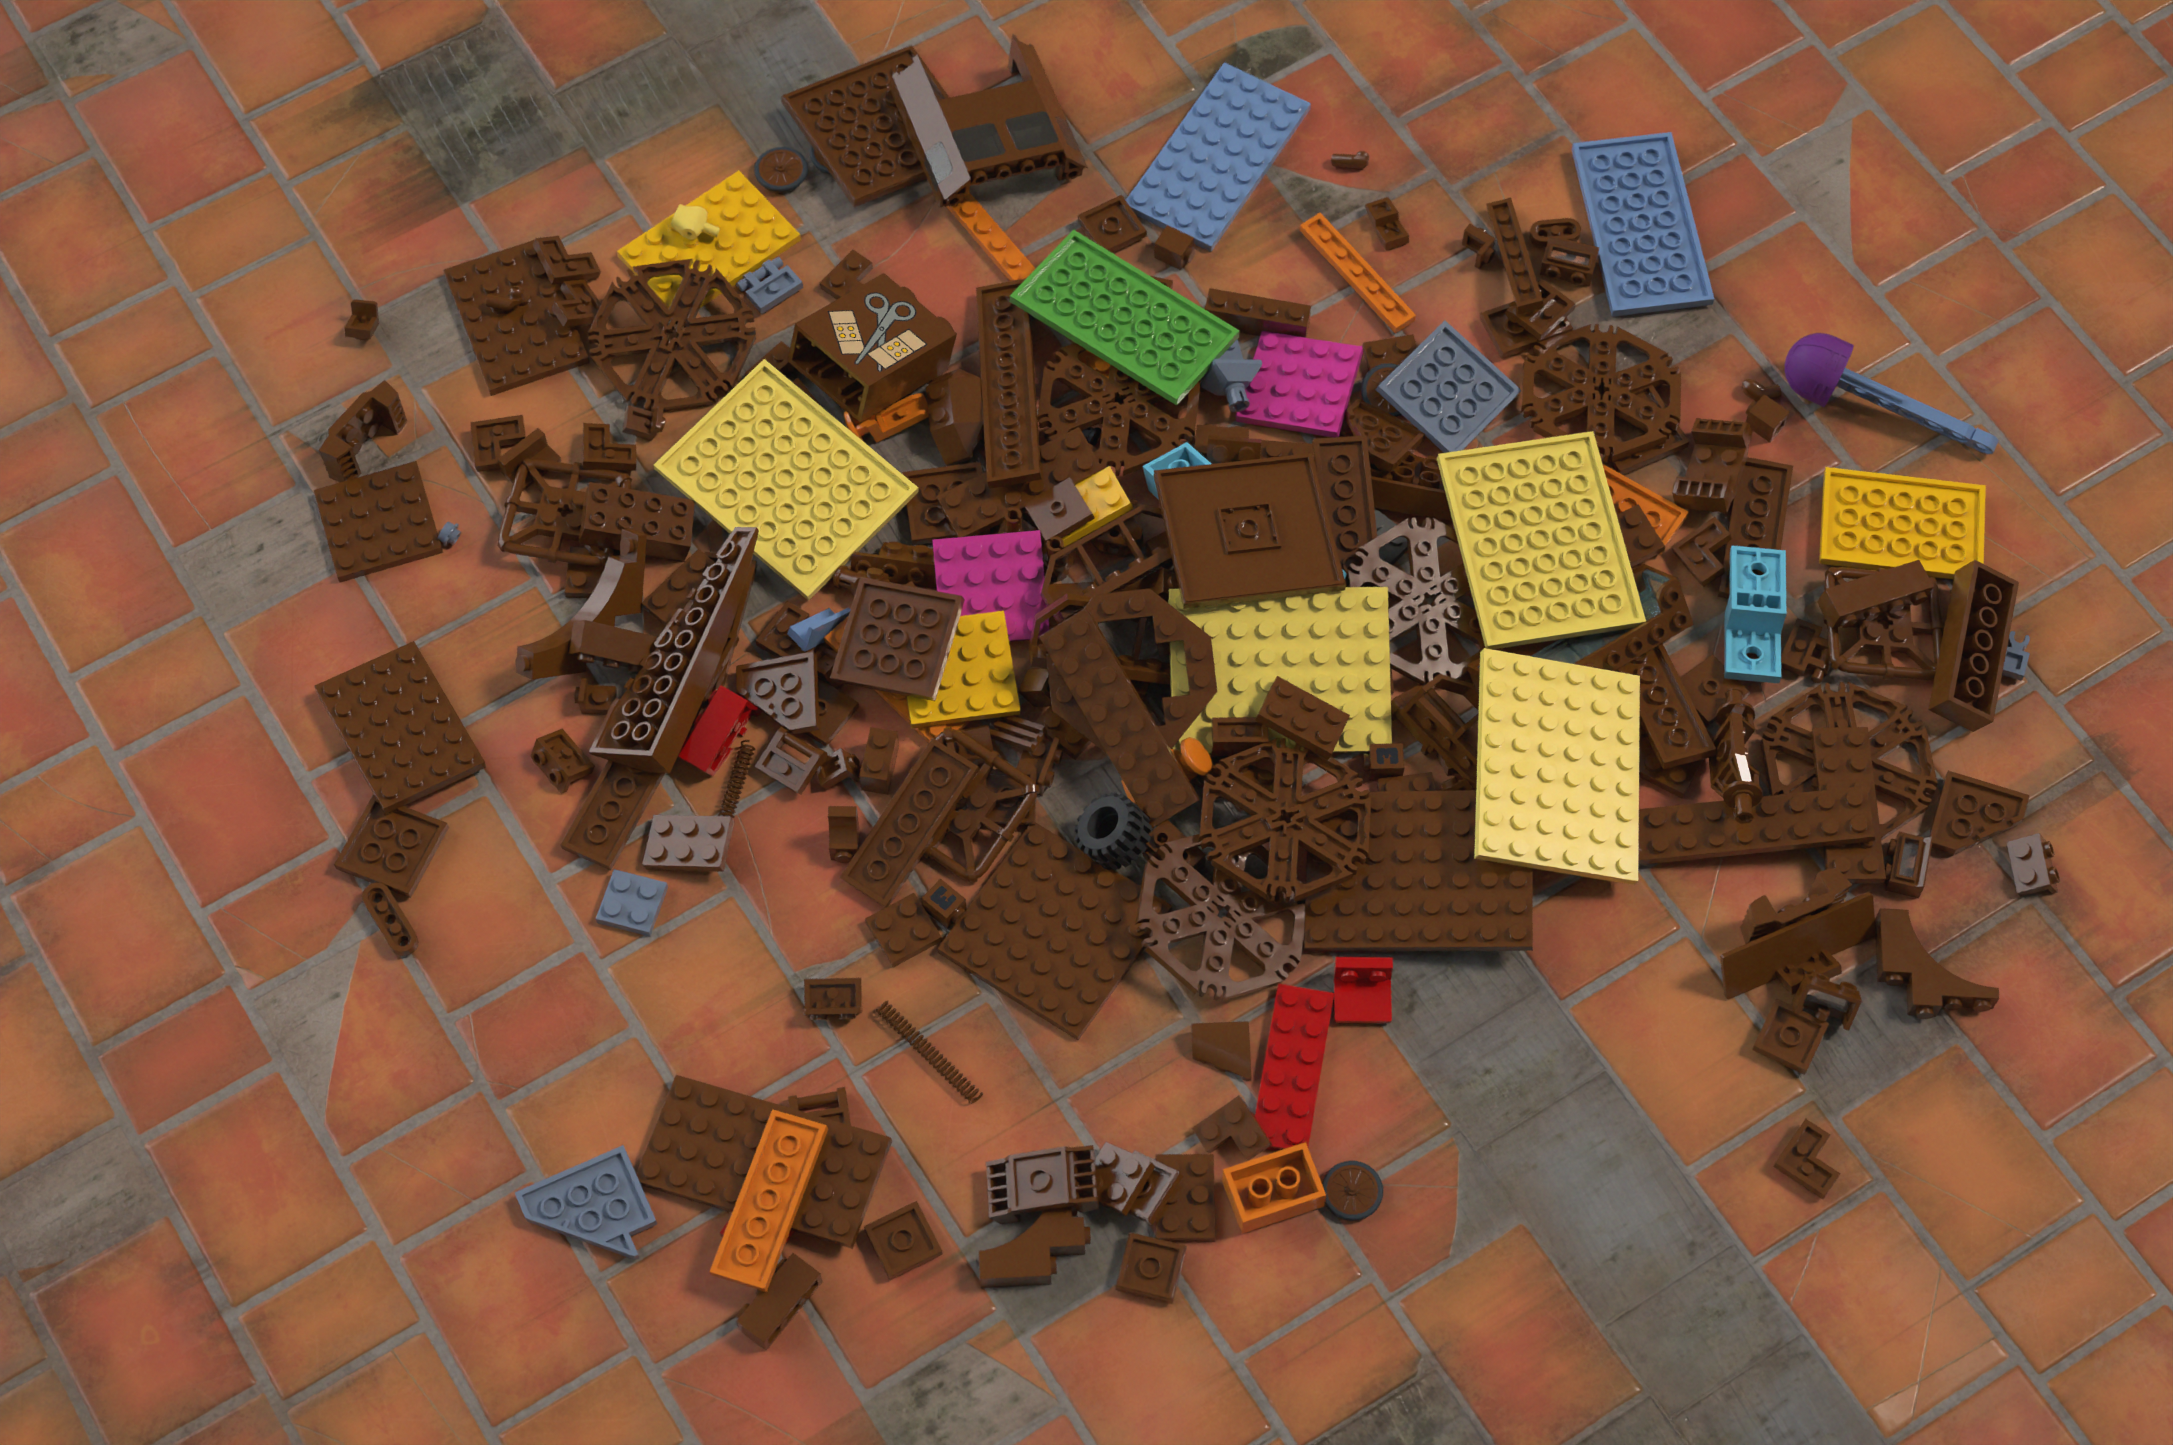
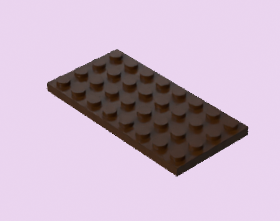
(711, 1137)

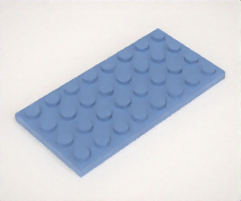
(1217, 156)
(1642, 224)

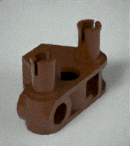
(1014, 523)

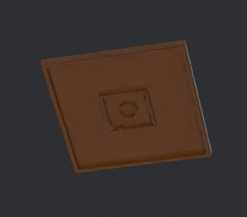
(1248, 530)

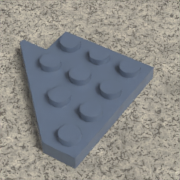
(592, 1203)

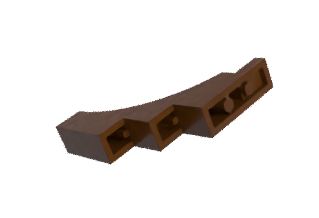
(616, 594)

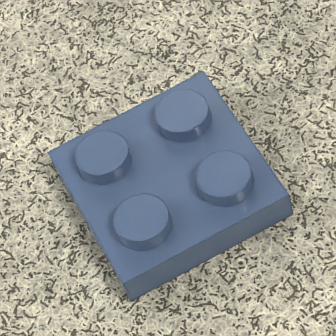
(632, 902)

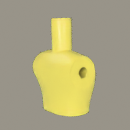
(691, 221)

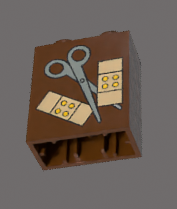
(872, 347)

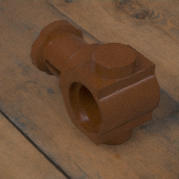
(849, 579)

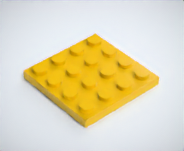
(976, 677)

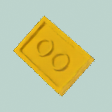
(1105, 500)

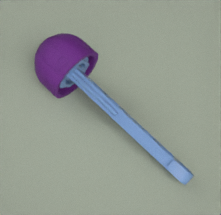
(1818, 366)

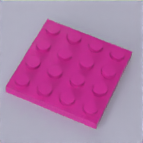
(1301, 384)
(995, 576)

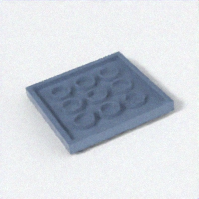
(1448, 389)

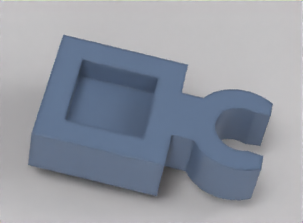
(2016, 658)

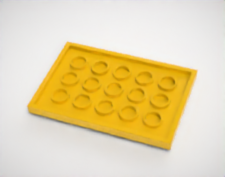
(747, 237)
(1900, 519)

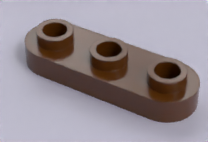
(386, 910)

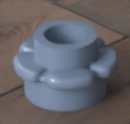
(449, 534)

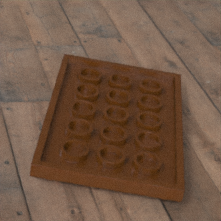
(520, 342)
(399, 727)

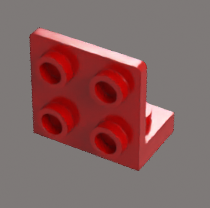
(1363, 989)

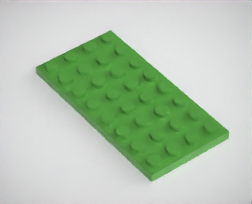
(1124, 316)

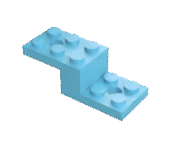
(1755, 614)

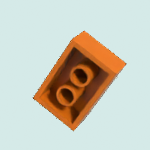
(1273, 1187)

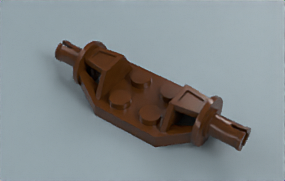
(1729, 769)

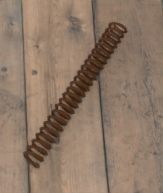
(735, 780)
(927, 1046)

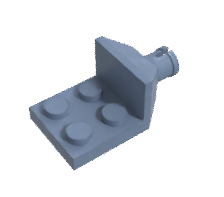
(1231, 377)

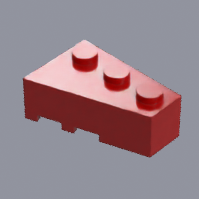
(717, 730)

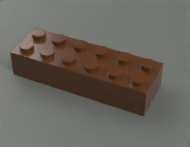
(1973, 646)

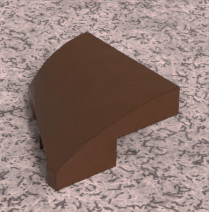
(1223, 1045)

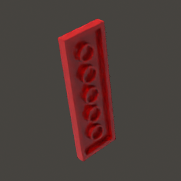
(1293, 1065)

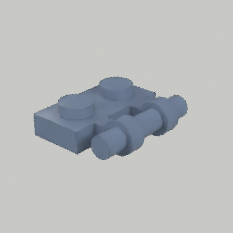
(774, 288)

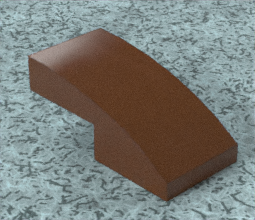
(1386, 223)

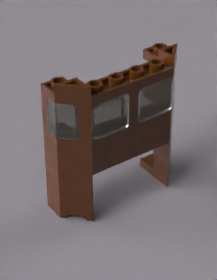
(987, 131)

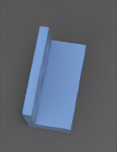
(812, 630)

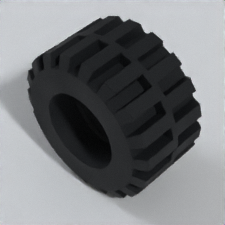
(1111, 847)

